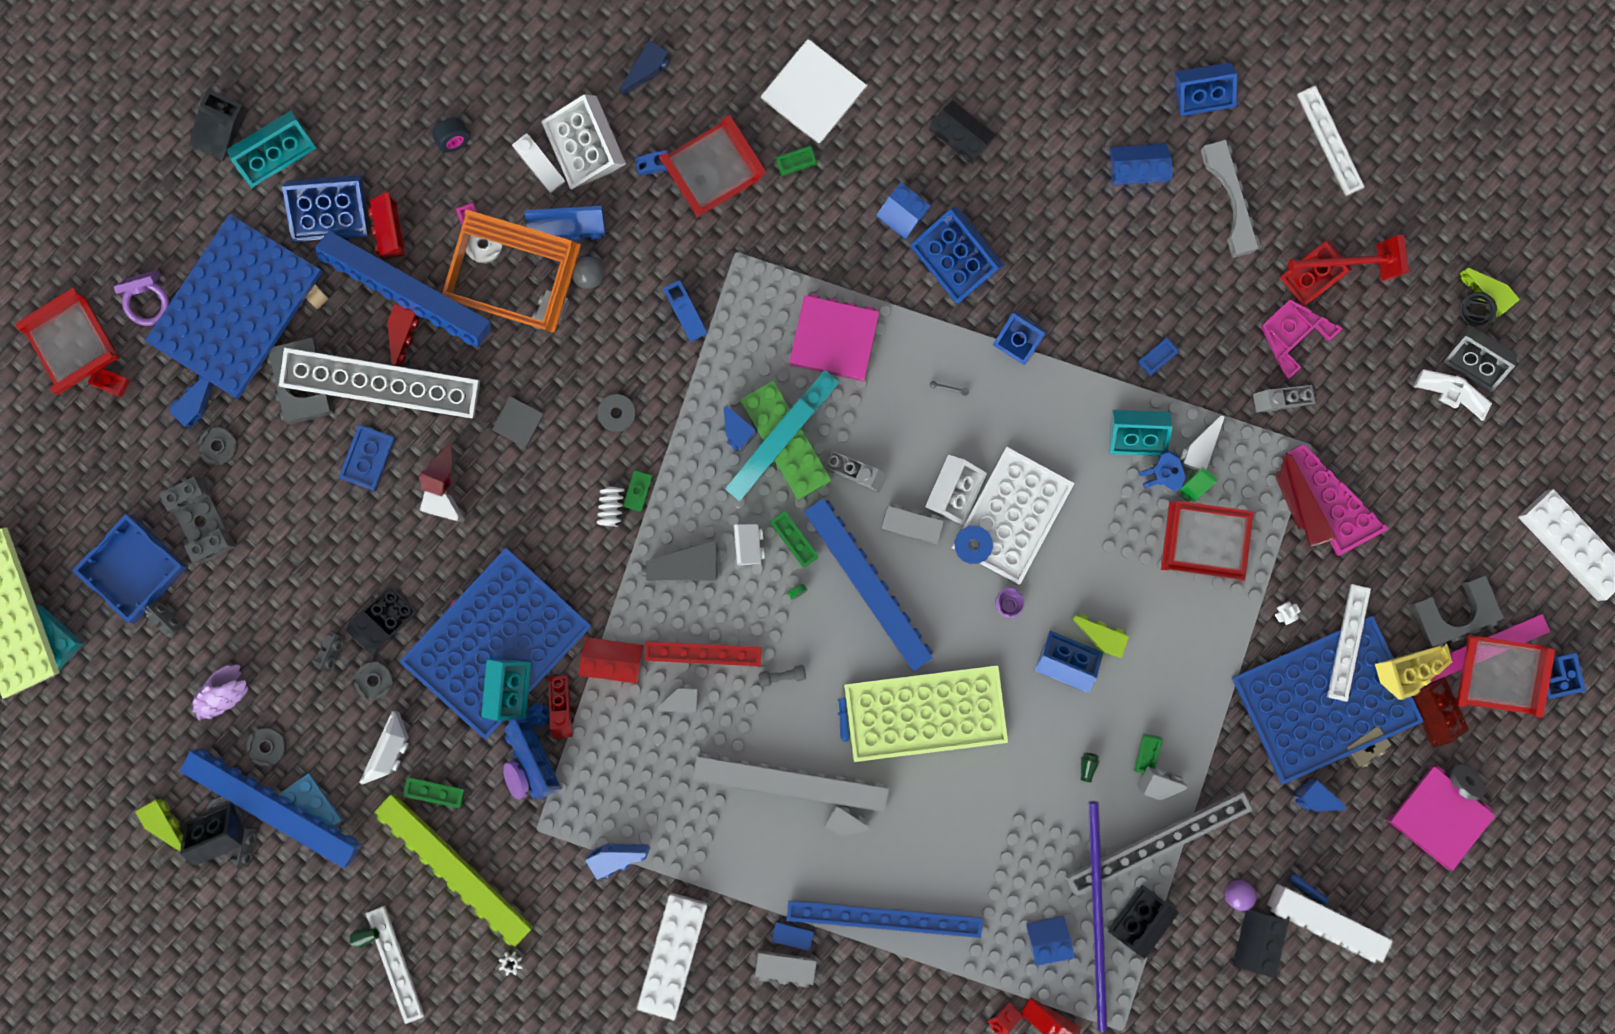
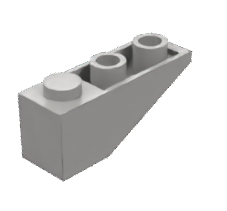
(1283, 398)
(855, 471)

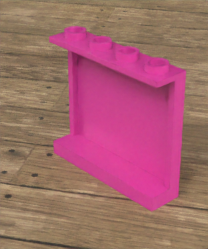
(834, 337)
(1441, 818)

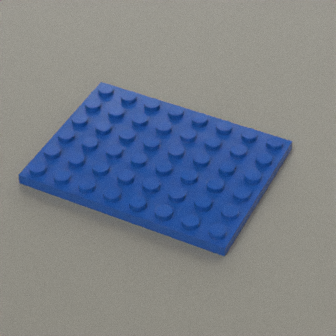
(233, 306)
(498, 617)
(1303, 725)

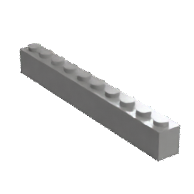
(790, 783)
(1162, 841)

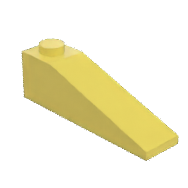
(1409, 673)

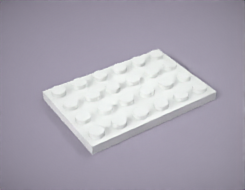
(1017, 512)

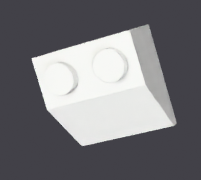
(441, 506)
(748, 544)

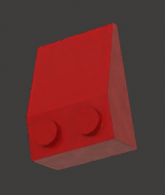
(1311, 282)

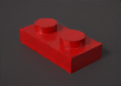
(109, 382)

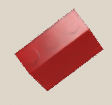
(386, 227)
(611, 660)

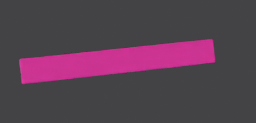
(1520, 632)

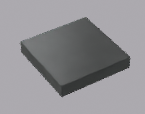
(518, 422)

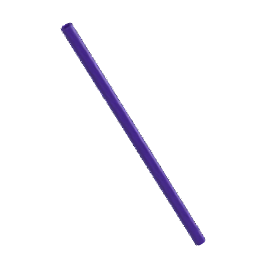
(1098, 915)

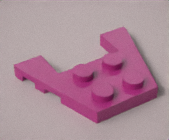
(1289, 327)

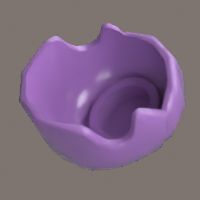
(1009, 602)
(1240, 895)

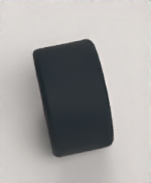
(450, 135)

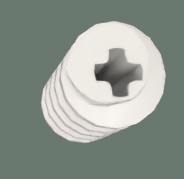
(610, 506)

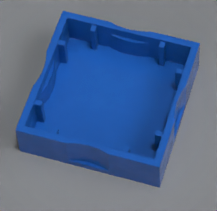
(130, 568)

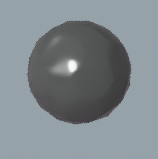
(588, 272)

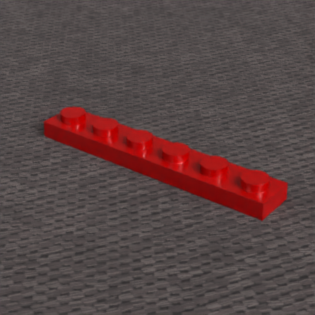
(702, 653)

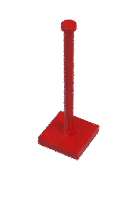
(1391, 259)

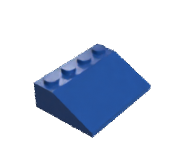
(325, 206)
(957, 254)
(532, 758)

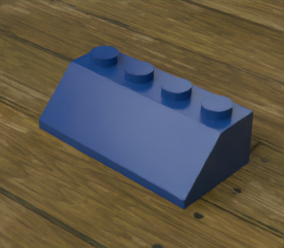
(569, 223)

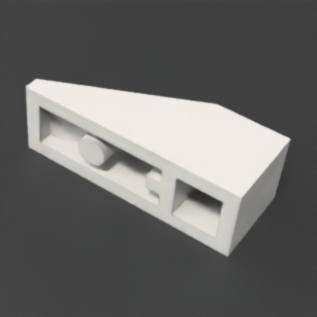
(538, 163)
(1200, 450)

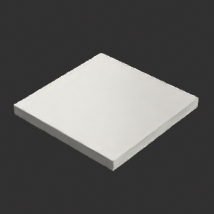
(813, 91)

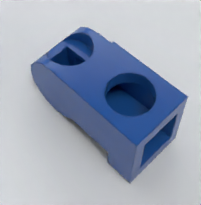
(650, 163)

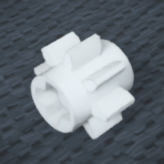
(1287, 613)
(513, 957)

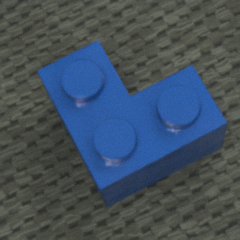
(1566, 677)

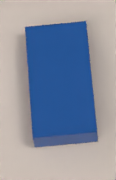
(1158, 356)
(792, 936)

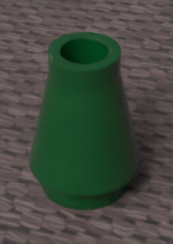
(1089, 764)
(363, 937)

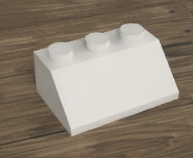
(956, 489)

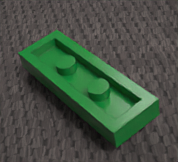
(794, 539)
(433, 792)

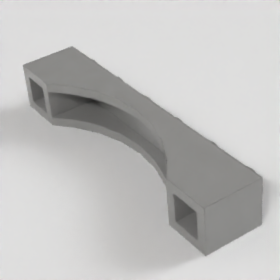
(1219, 162)

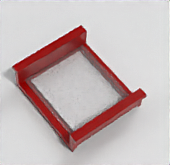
(714, 166)
(68, 340)
(1207, 540)
(1505, 675)

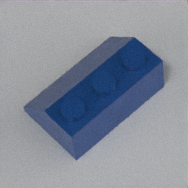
(1206, 89)
(1140, 164)
(1069, 661)

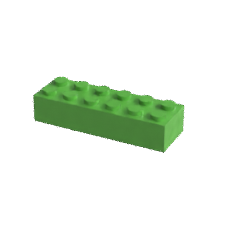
(797, 459)

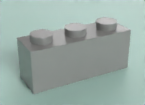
(912, 524)
(785, 968)

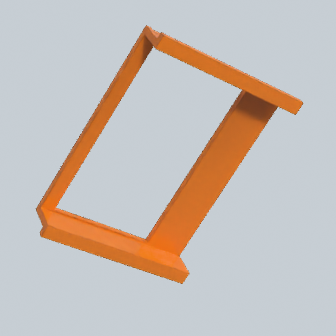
(523, 239)

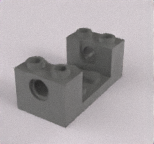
(189, 502)

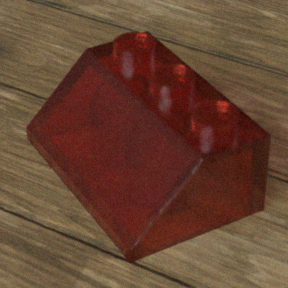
(1440, 713)

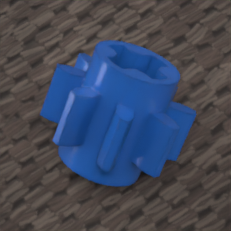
(538, 715)

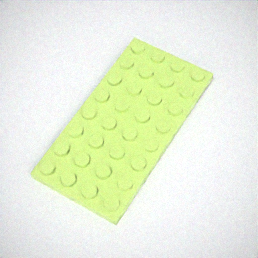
(23, 642)
(926, 713)

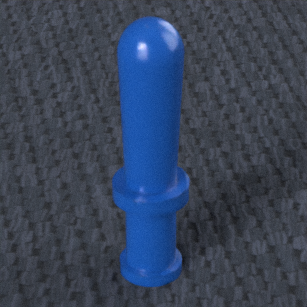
(844, 725)
(1313, 892)

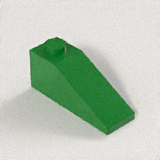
(1197, 484)

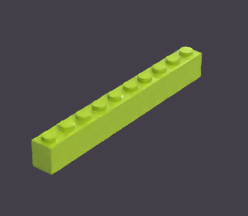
(453, 869)

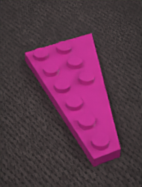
(1343, 510)

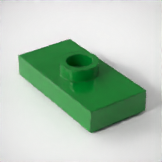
(796, 160)
(637, 491)
(1148, 752)

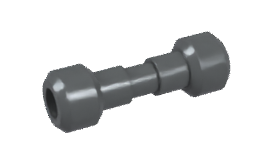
(797, 673)

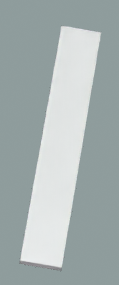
(1330, 140)
(1348, 642)
(395, 965)

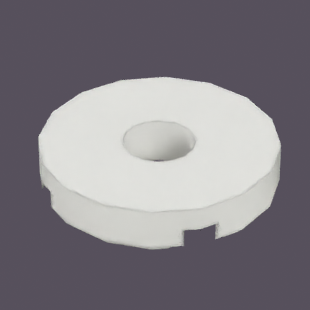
(484, 255)

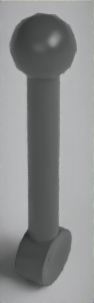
(964, 391)

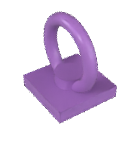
(138, 285)

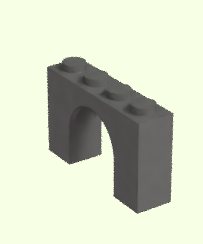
(294, 408)
(1483, 613)

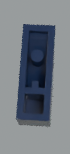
(647, 66)

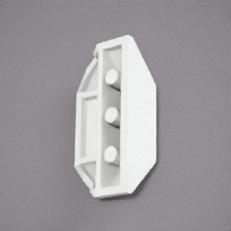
(388, 750)

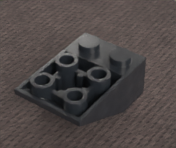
(217, 124)
(381, 621)

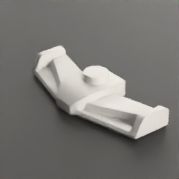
(1453, 391)

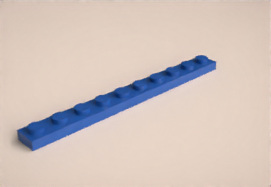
(884, 919)

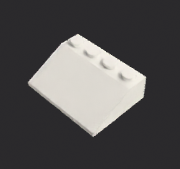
(583, 141)

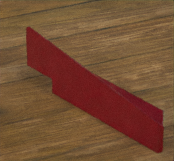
(1302, 503)

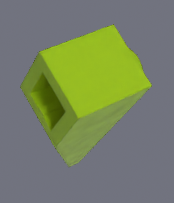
(1499, 291)
(1106, 640)
(158, 821)

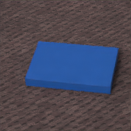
(367, 457)

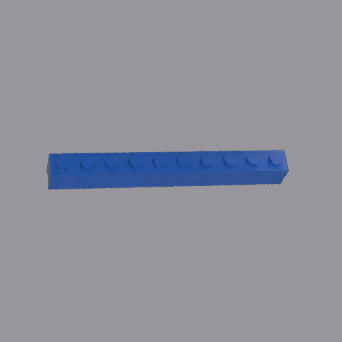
(403, 289)
(868, 585)
(270, 807)

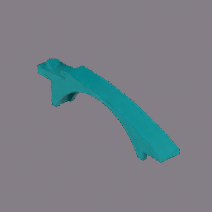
(782, 434)

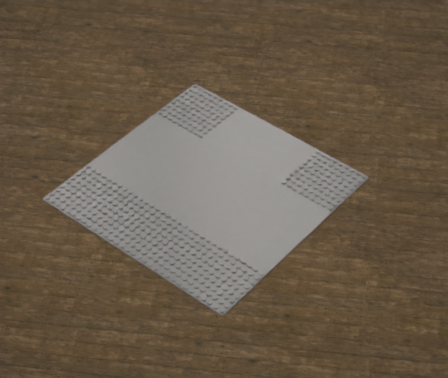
(963, 826)

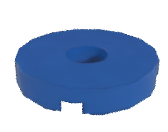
(973, 556)

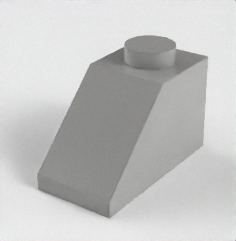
(681, 700)

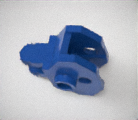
(1164, 472)

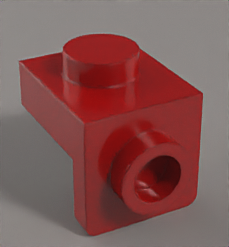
(1005, 1019)

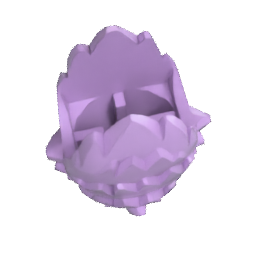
(219, 693)

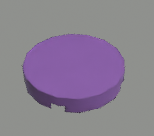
(515, 780)

